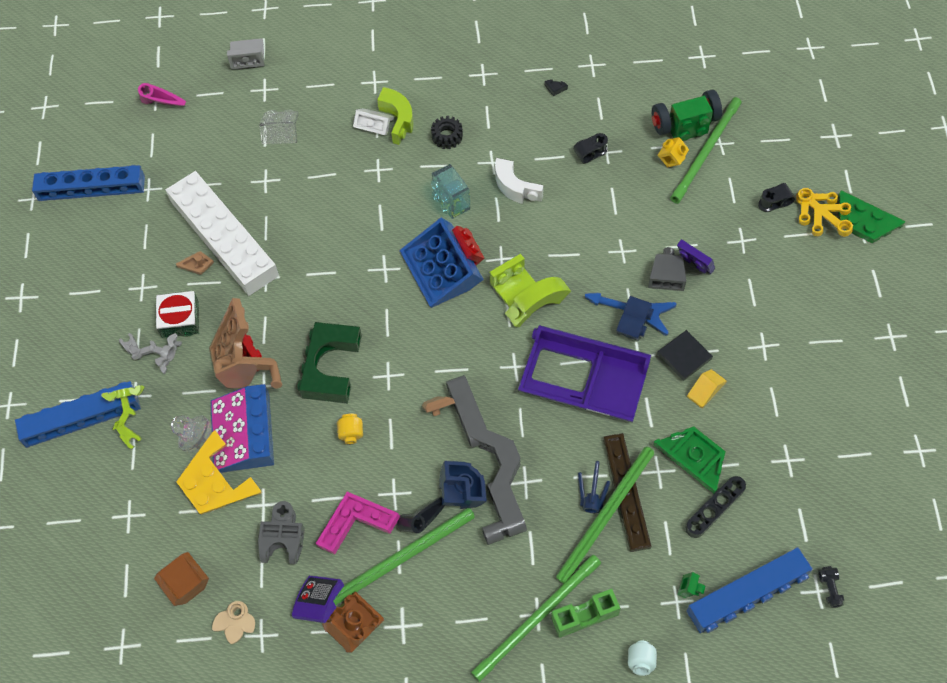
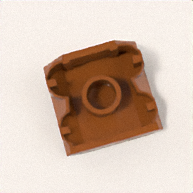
(182, 579)
(352, 622)

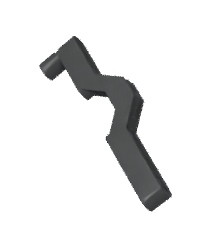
(506, 453)

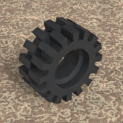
(447, 140)

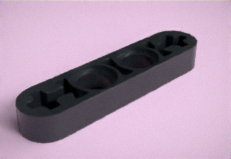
(714, 505)

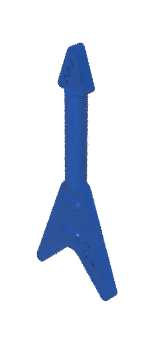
(655, 321)

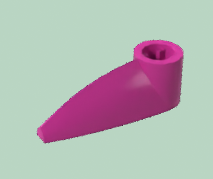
(158, 95)

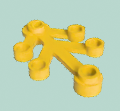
(823, 210)

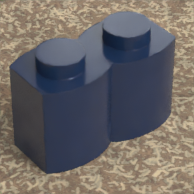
(634, 318)

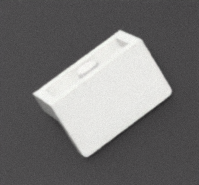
(372, 121)

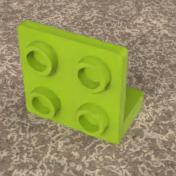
(510, 279)

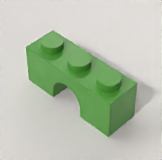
(596, 610)

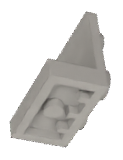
(246, 53)

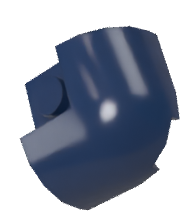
(461, 485)

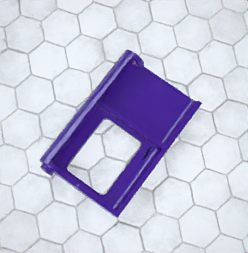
(613, 380)

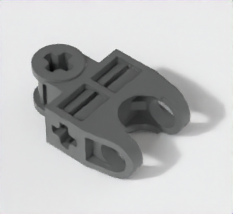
(281, 533)

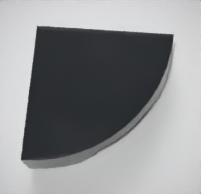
(555, 87)

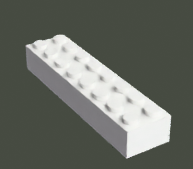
(222, 233)

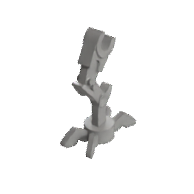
(166, 353)

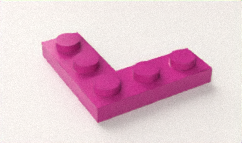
(351, 509)

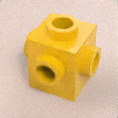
(673, 152)

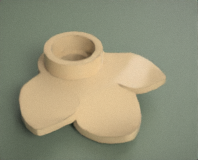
(234, 625)

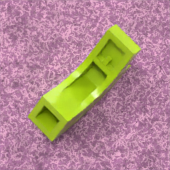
(397, 105)
(535, 296)

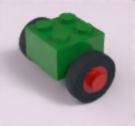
(688, 117)

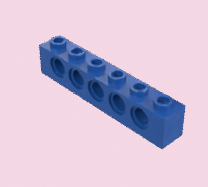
(88, 183)

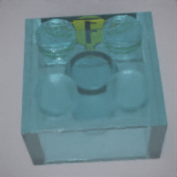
(450, 191)

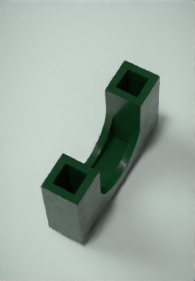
(327, 338)

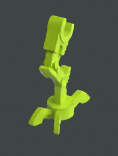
(125, 433)

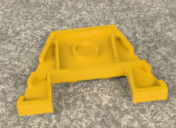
(205, 483)

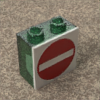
(177, 314)

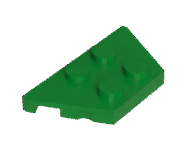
(867, 220)
(695, 455)

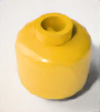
(350, 428)

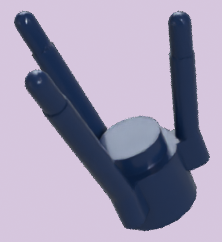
(592, 503)

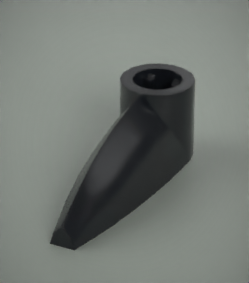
(420, 518)

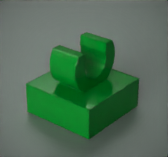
(690, 586)

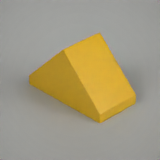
(706, 388)

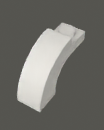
(514, 187)

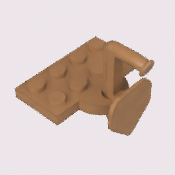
(227, 349)

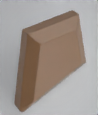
(196, 263)
(436, 403)

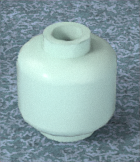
(642, 658)

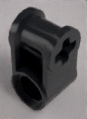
(591, 149)
(776, 198)

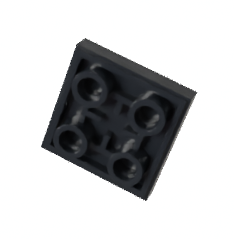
(684, 355)

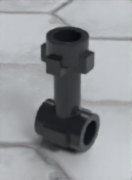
(830, 575)

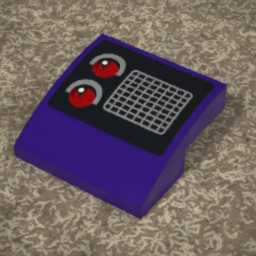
(316, 599)

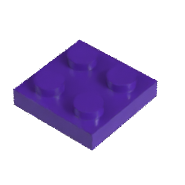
(691, 254)

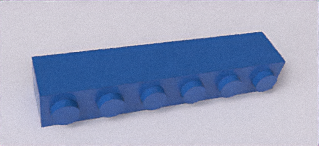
(72, 416)
(749, 590)

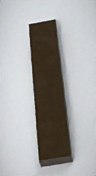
(630, 506)

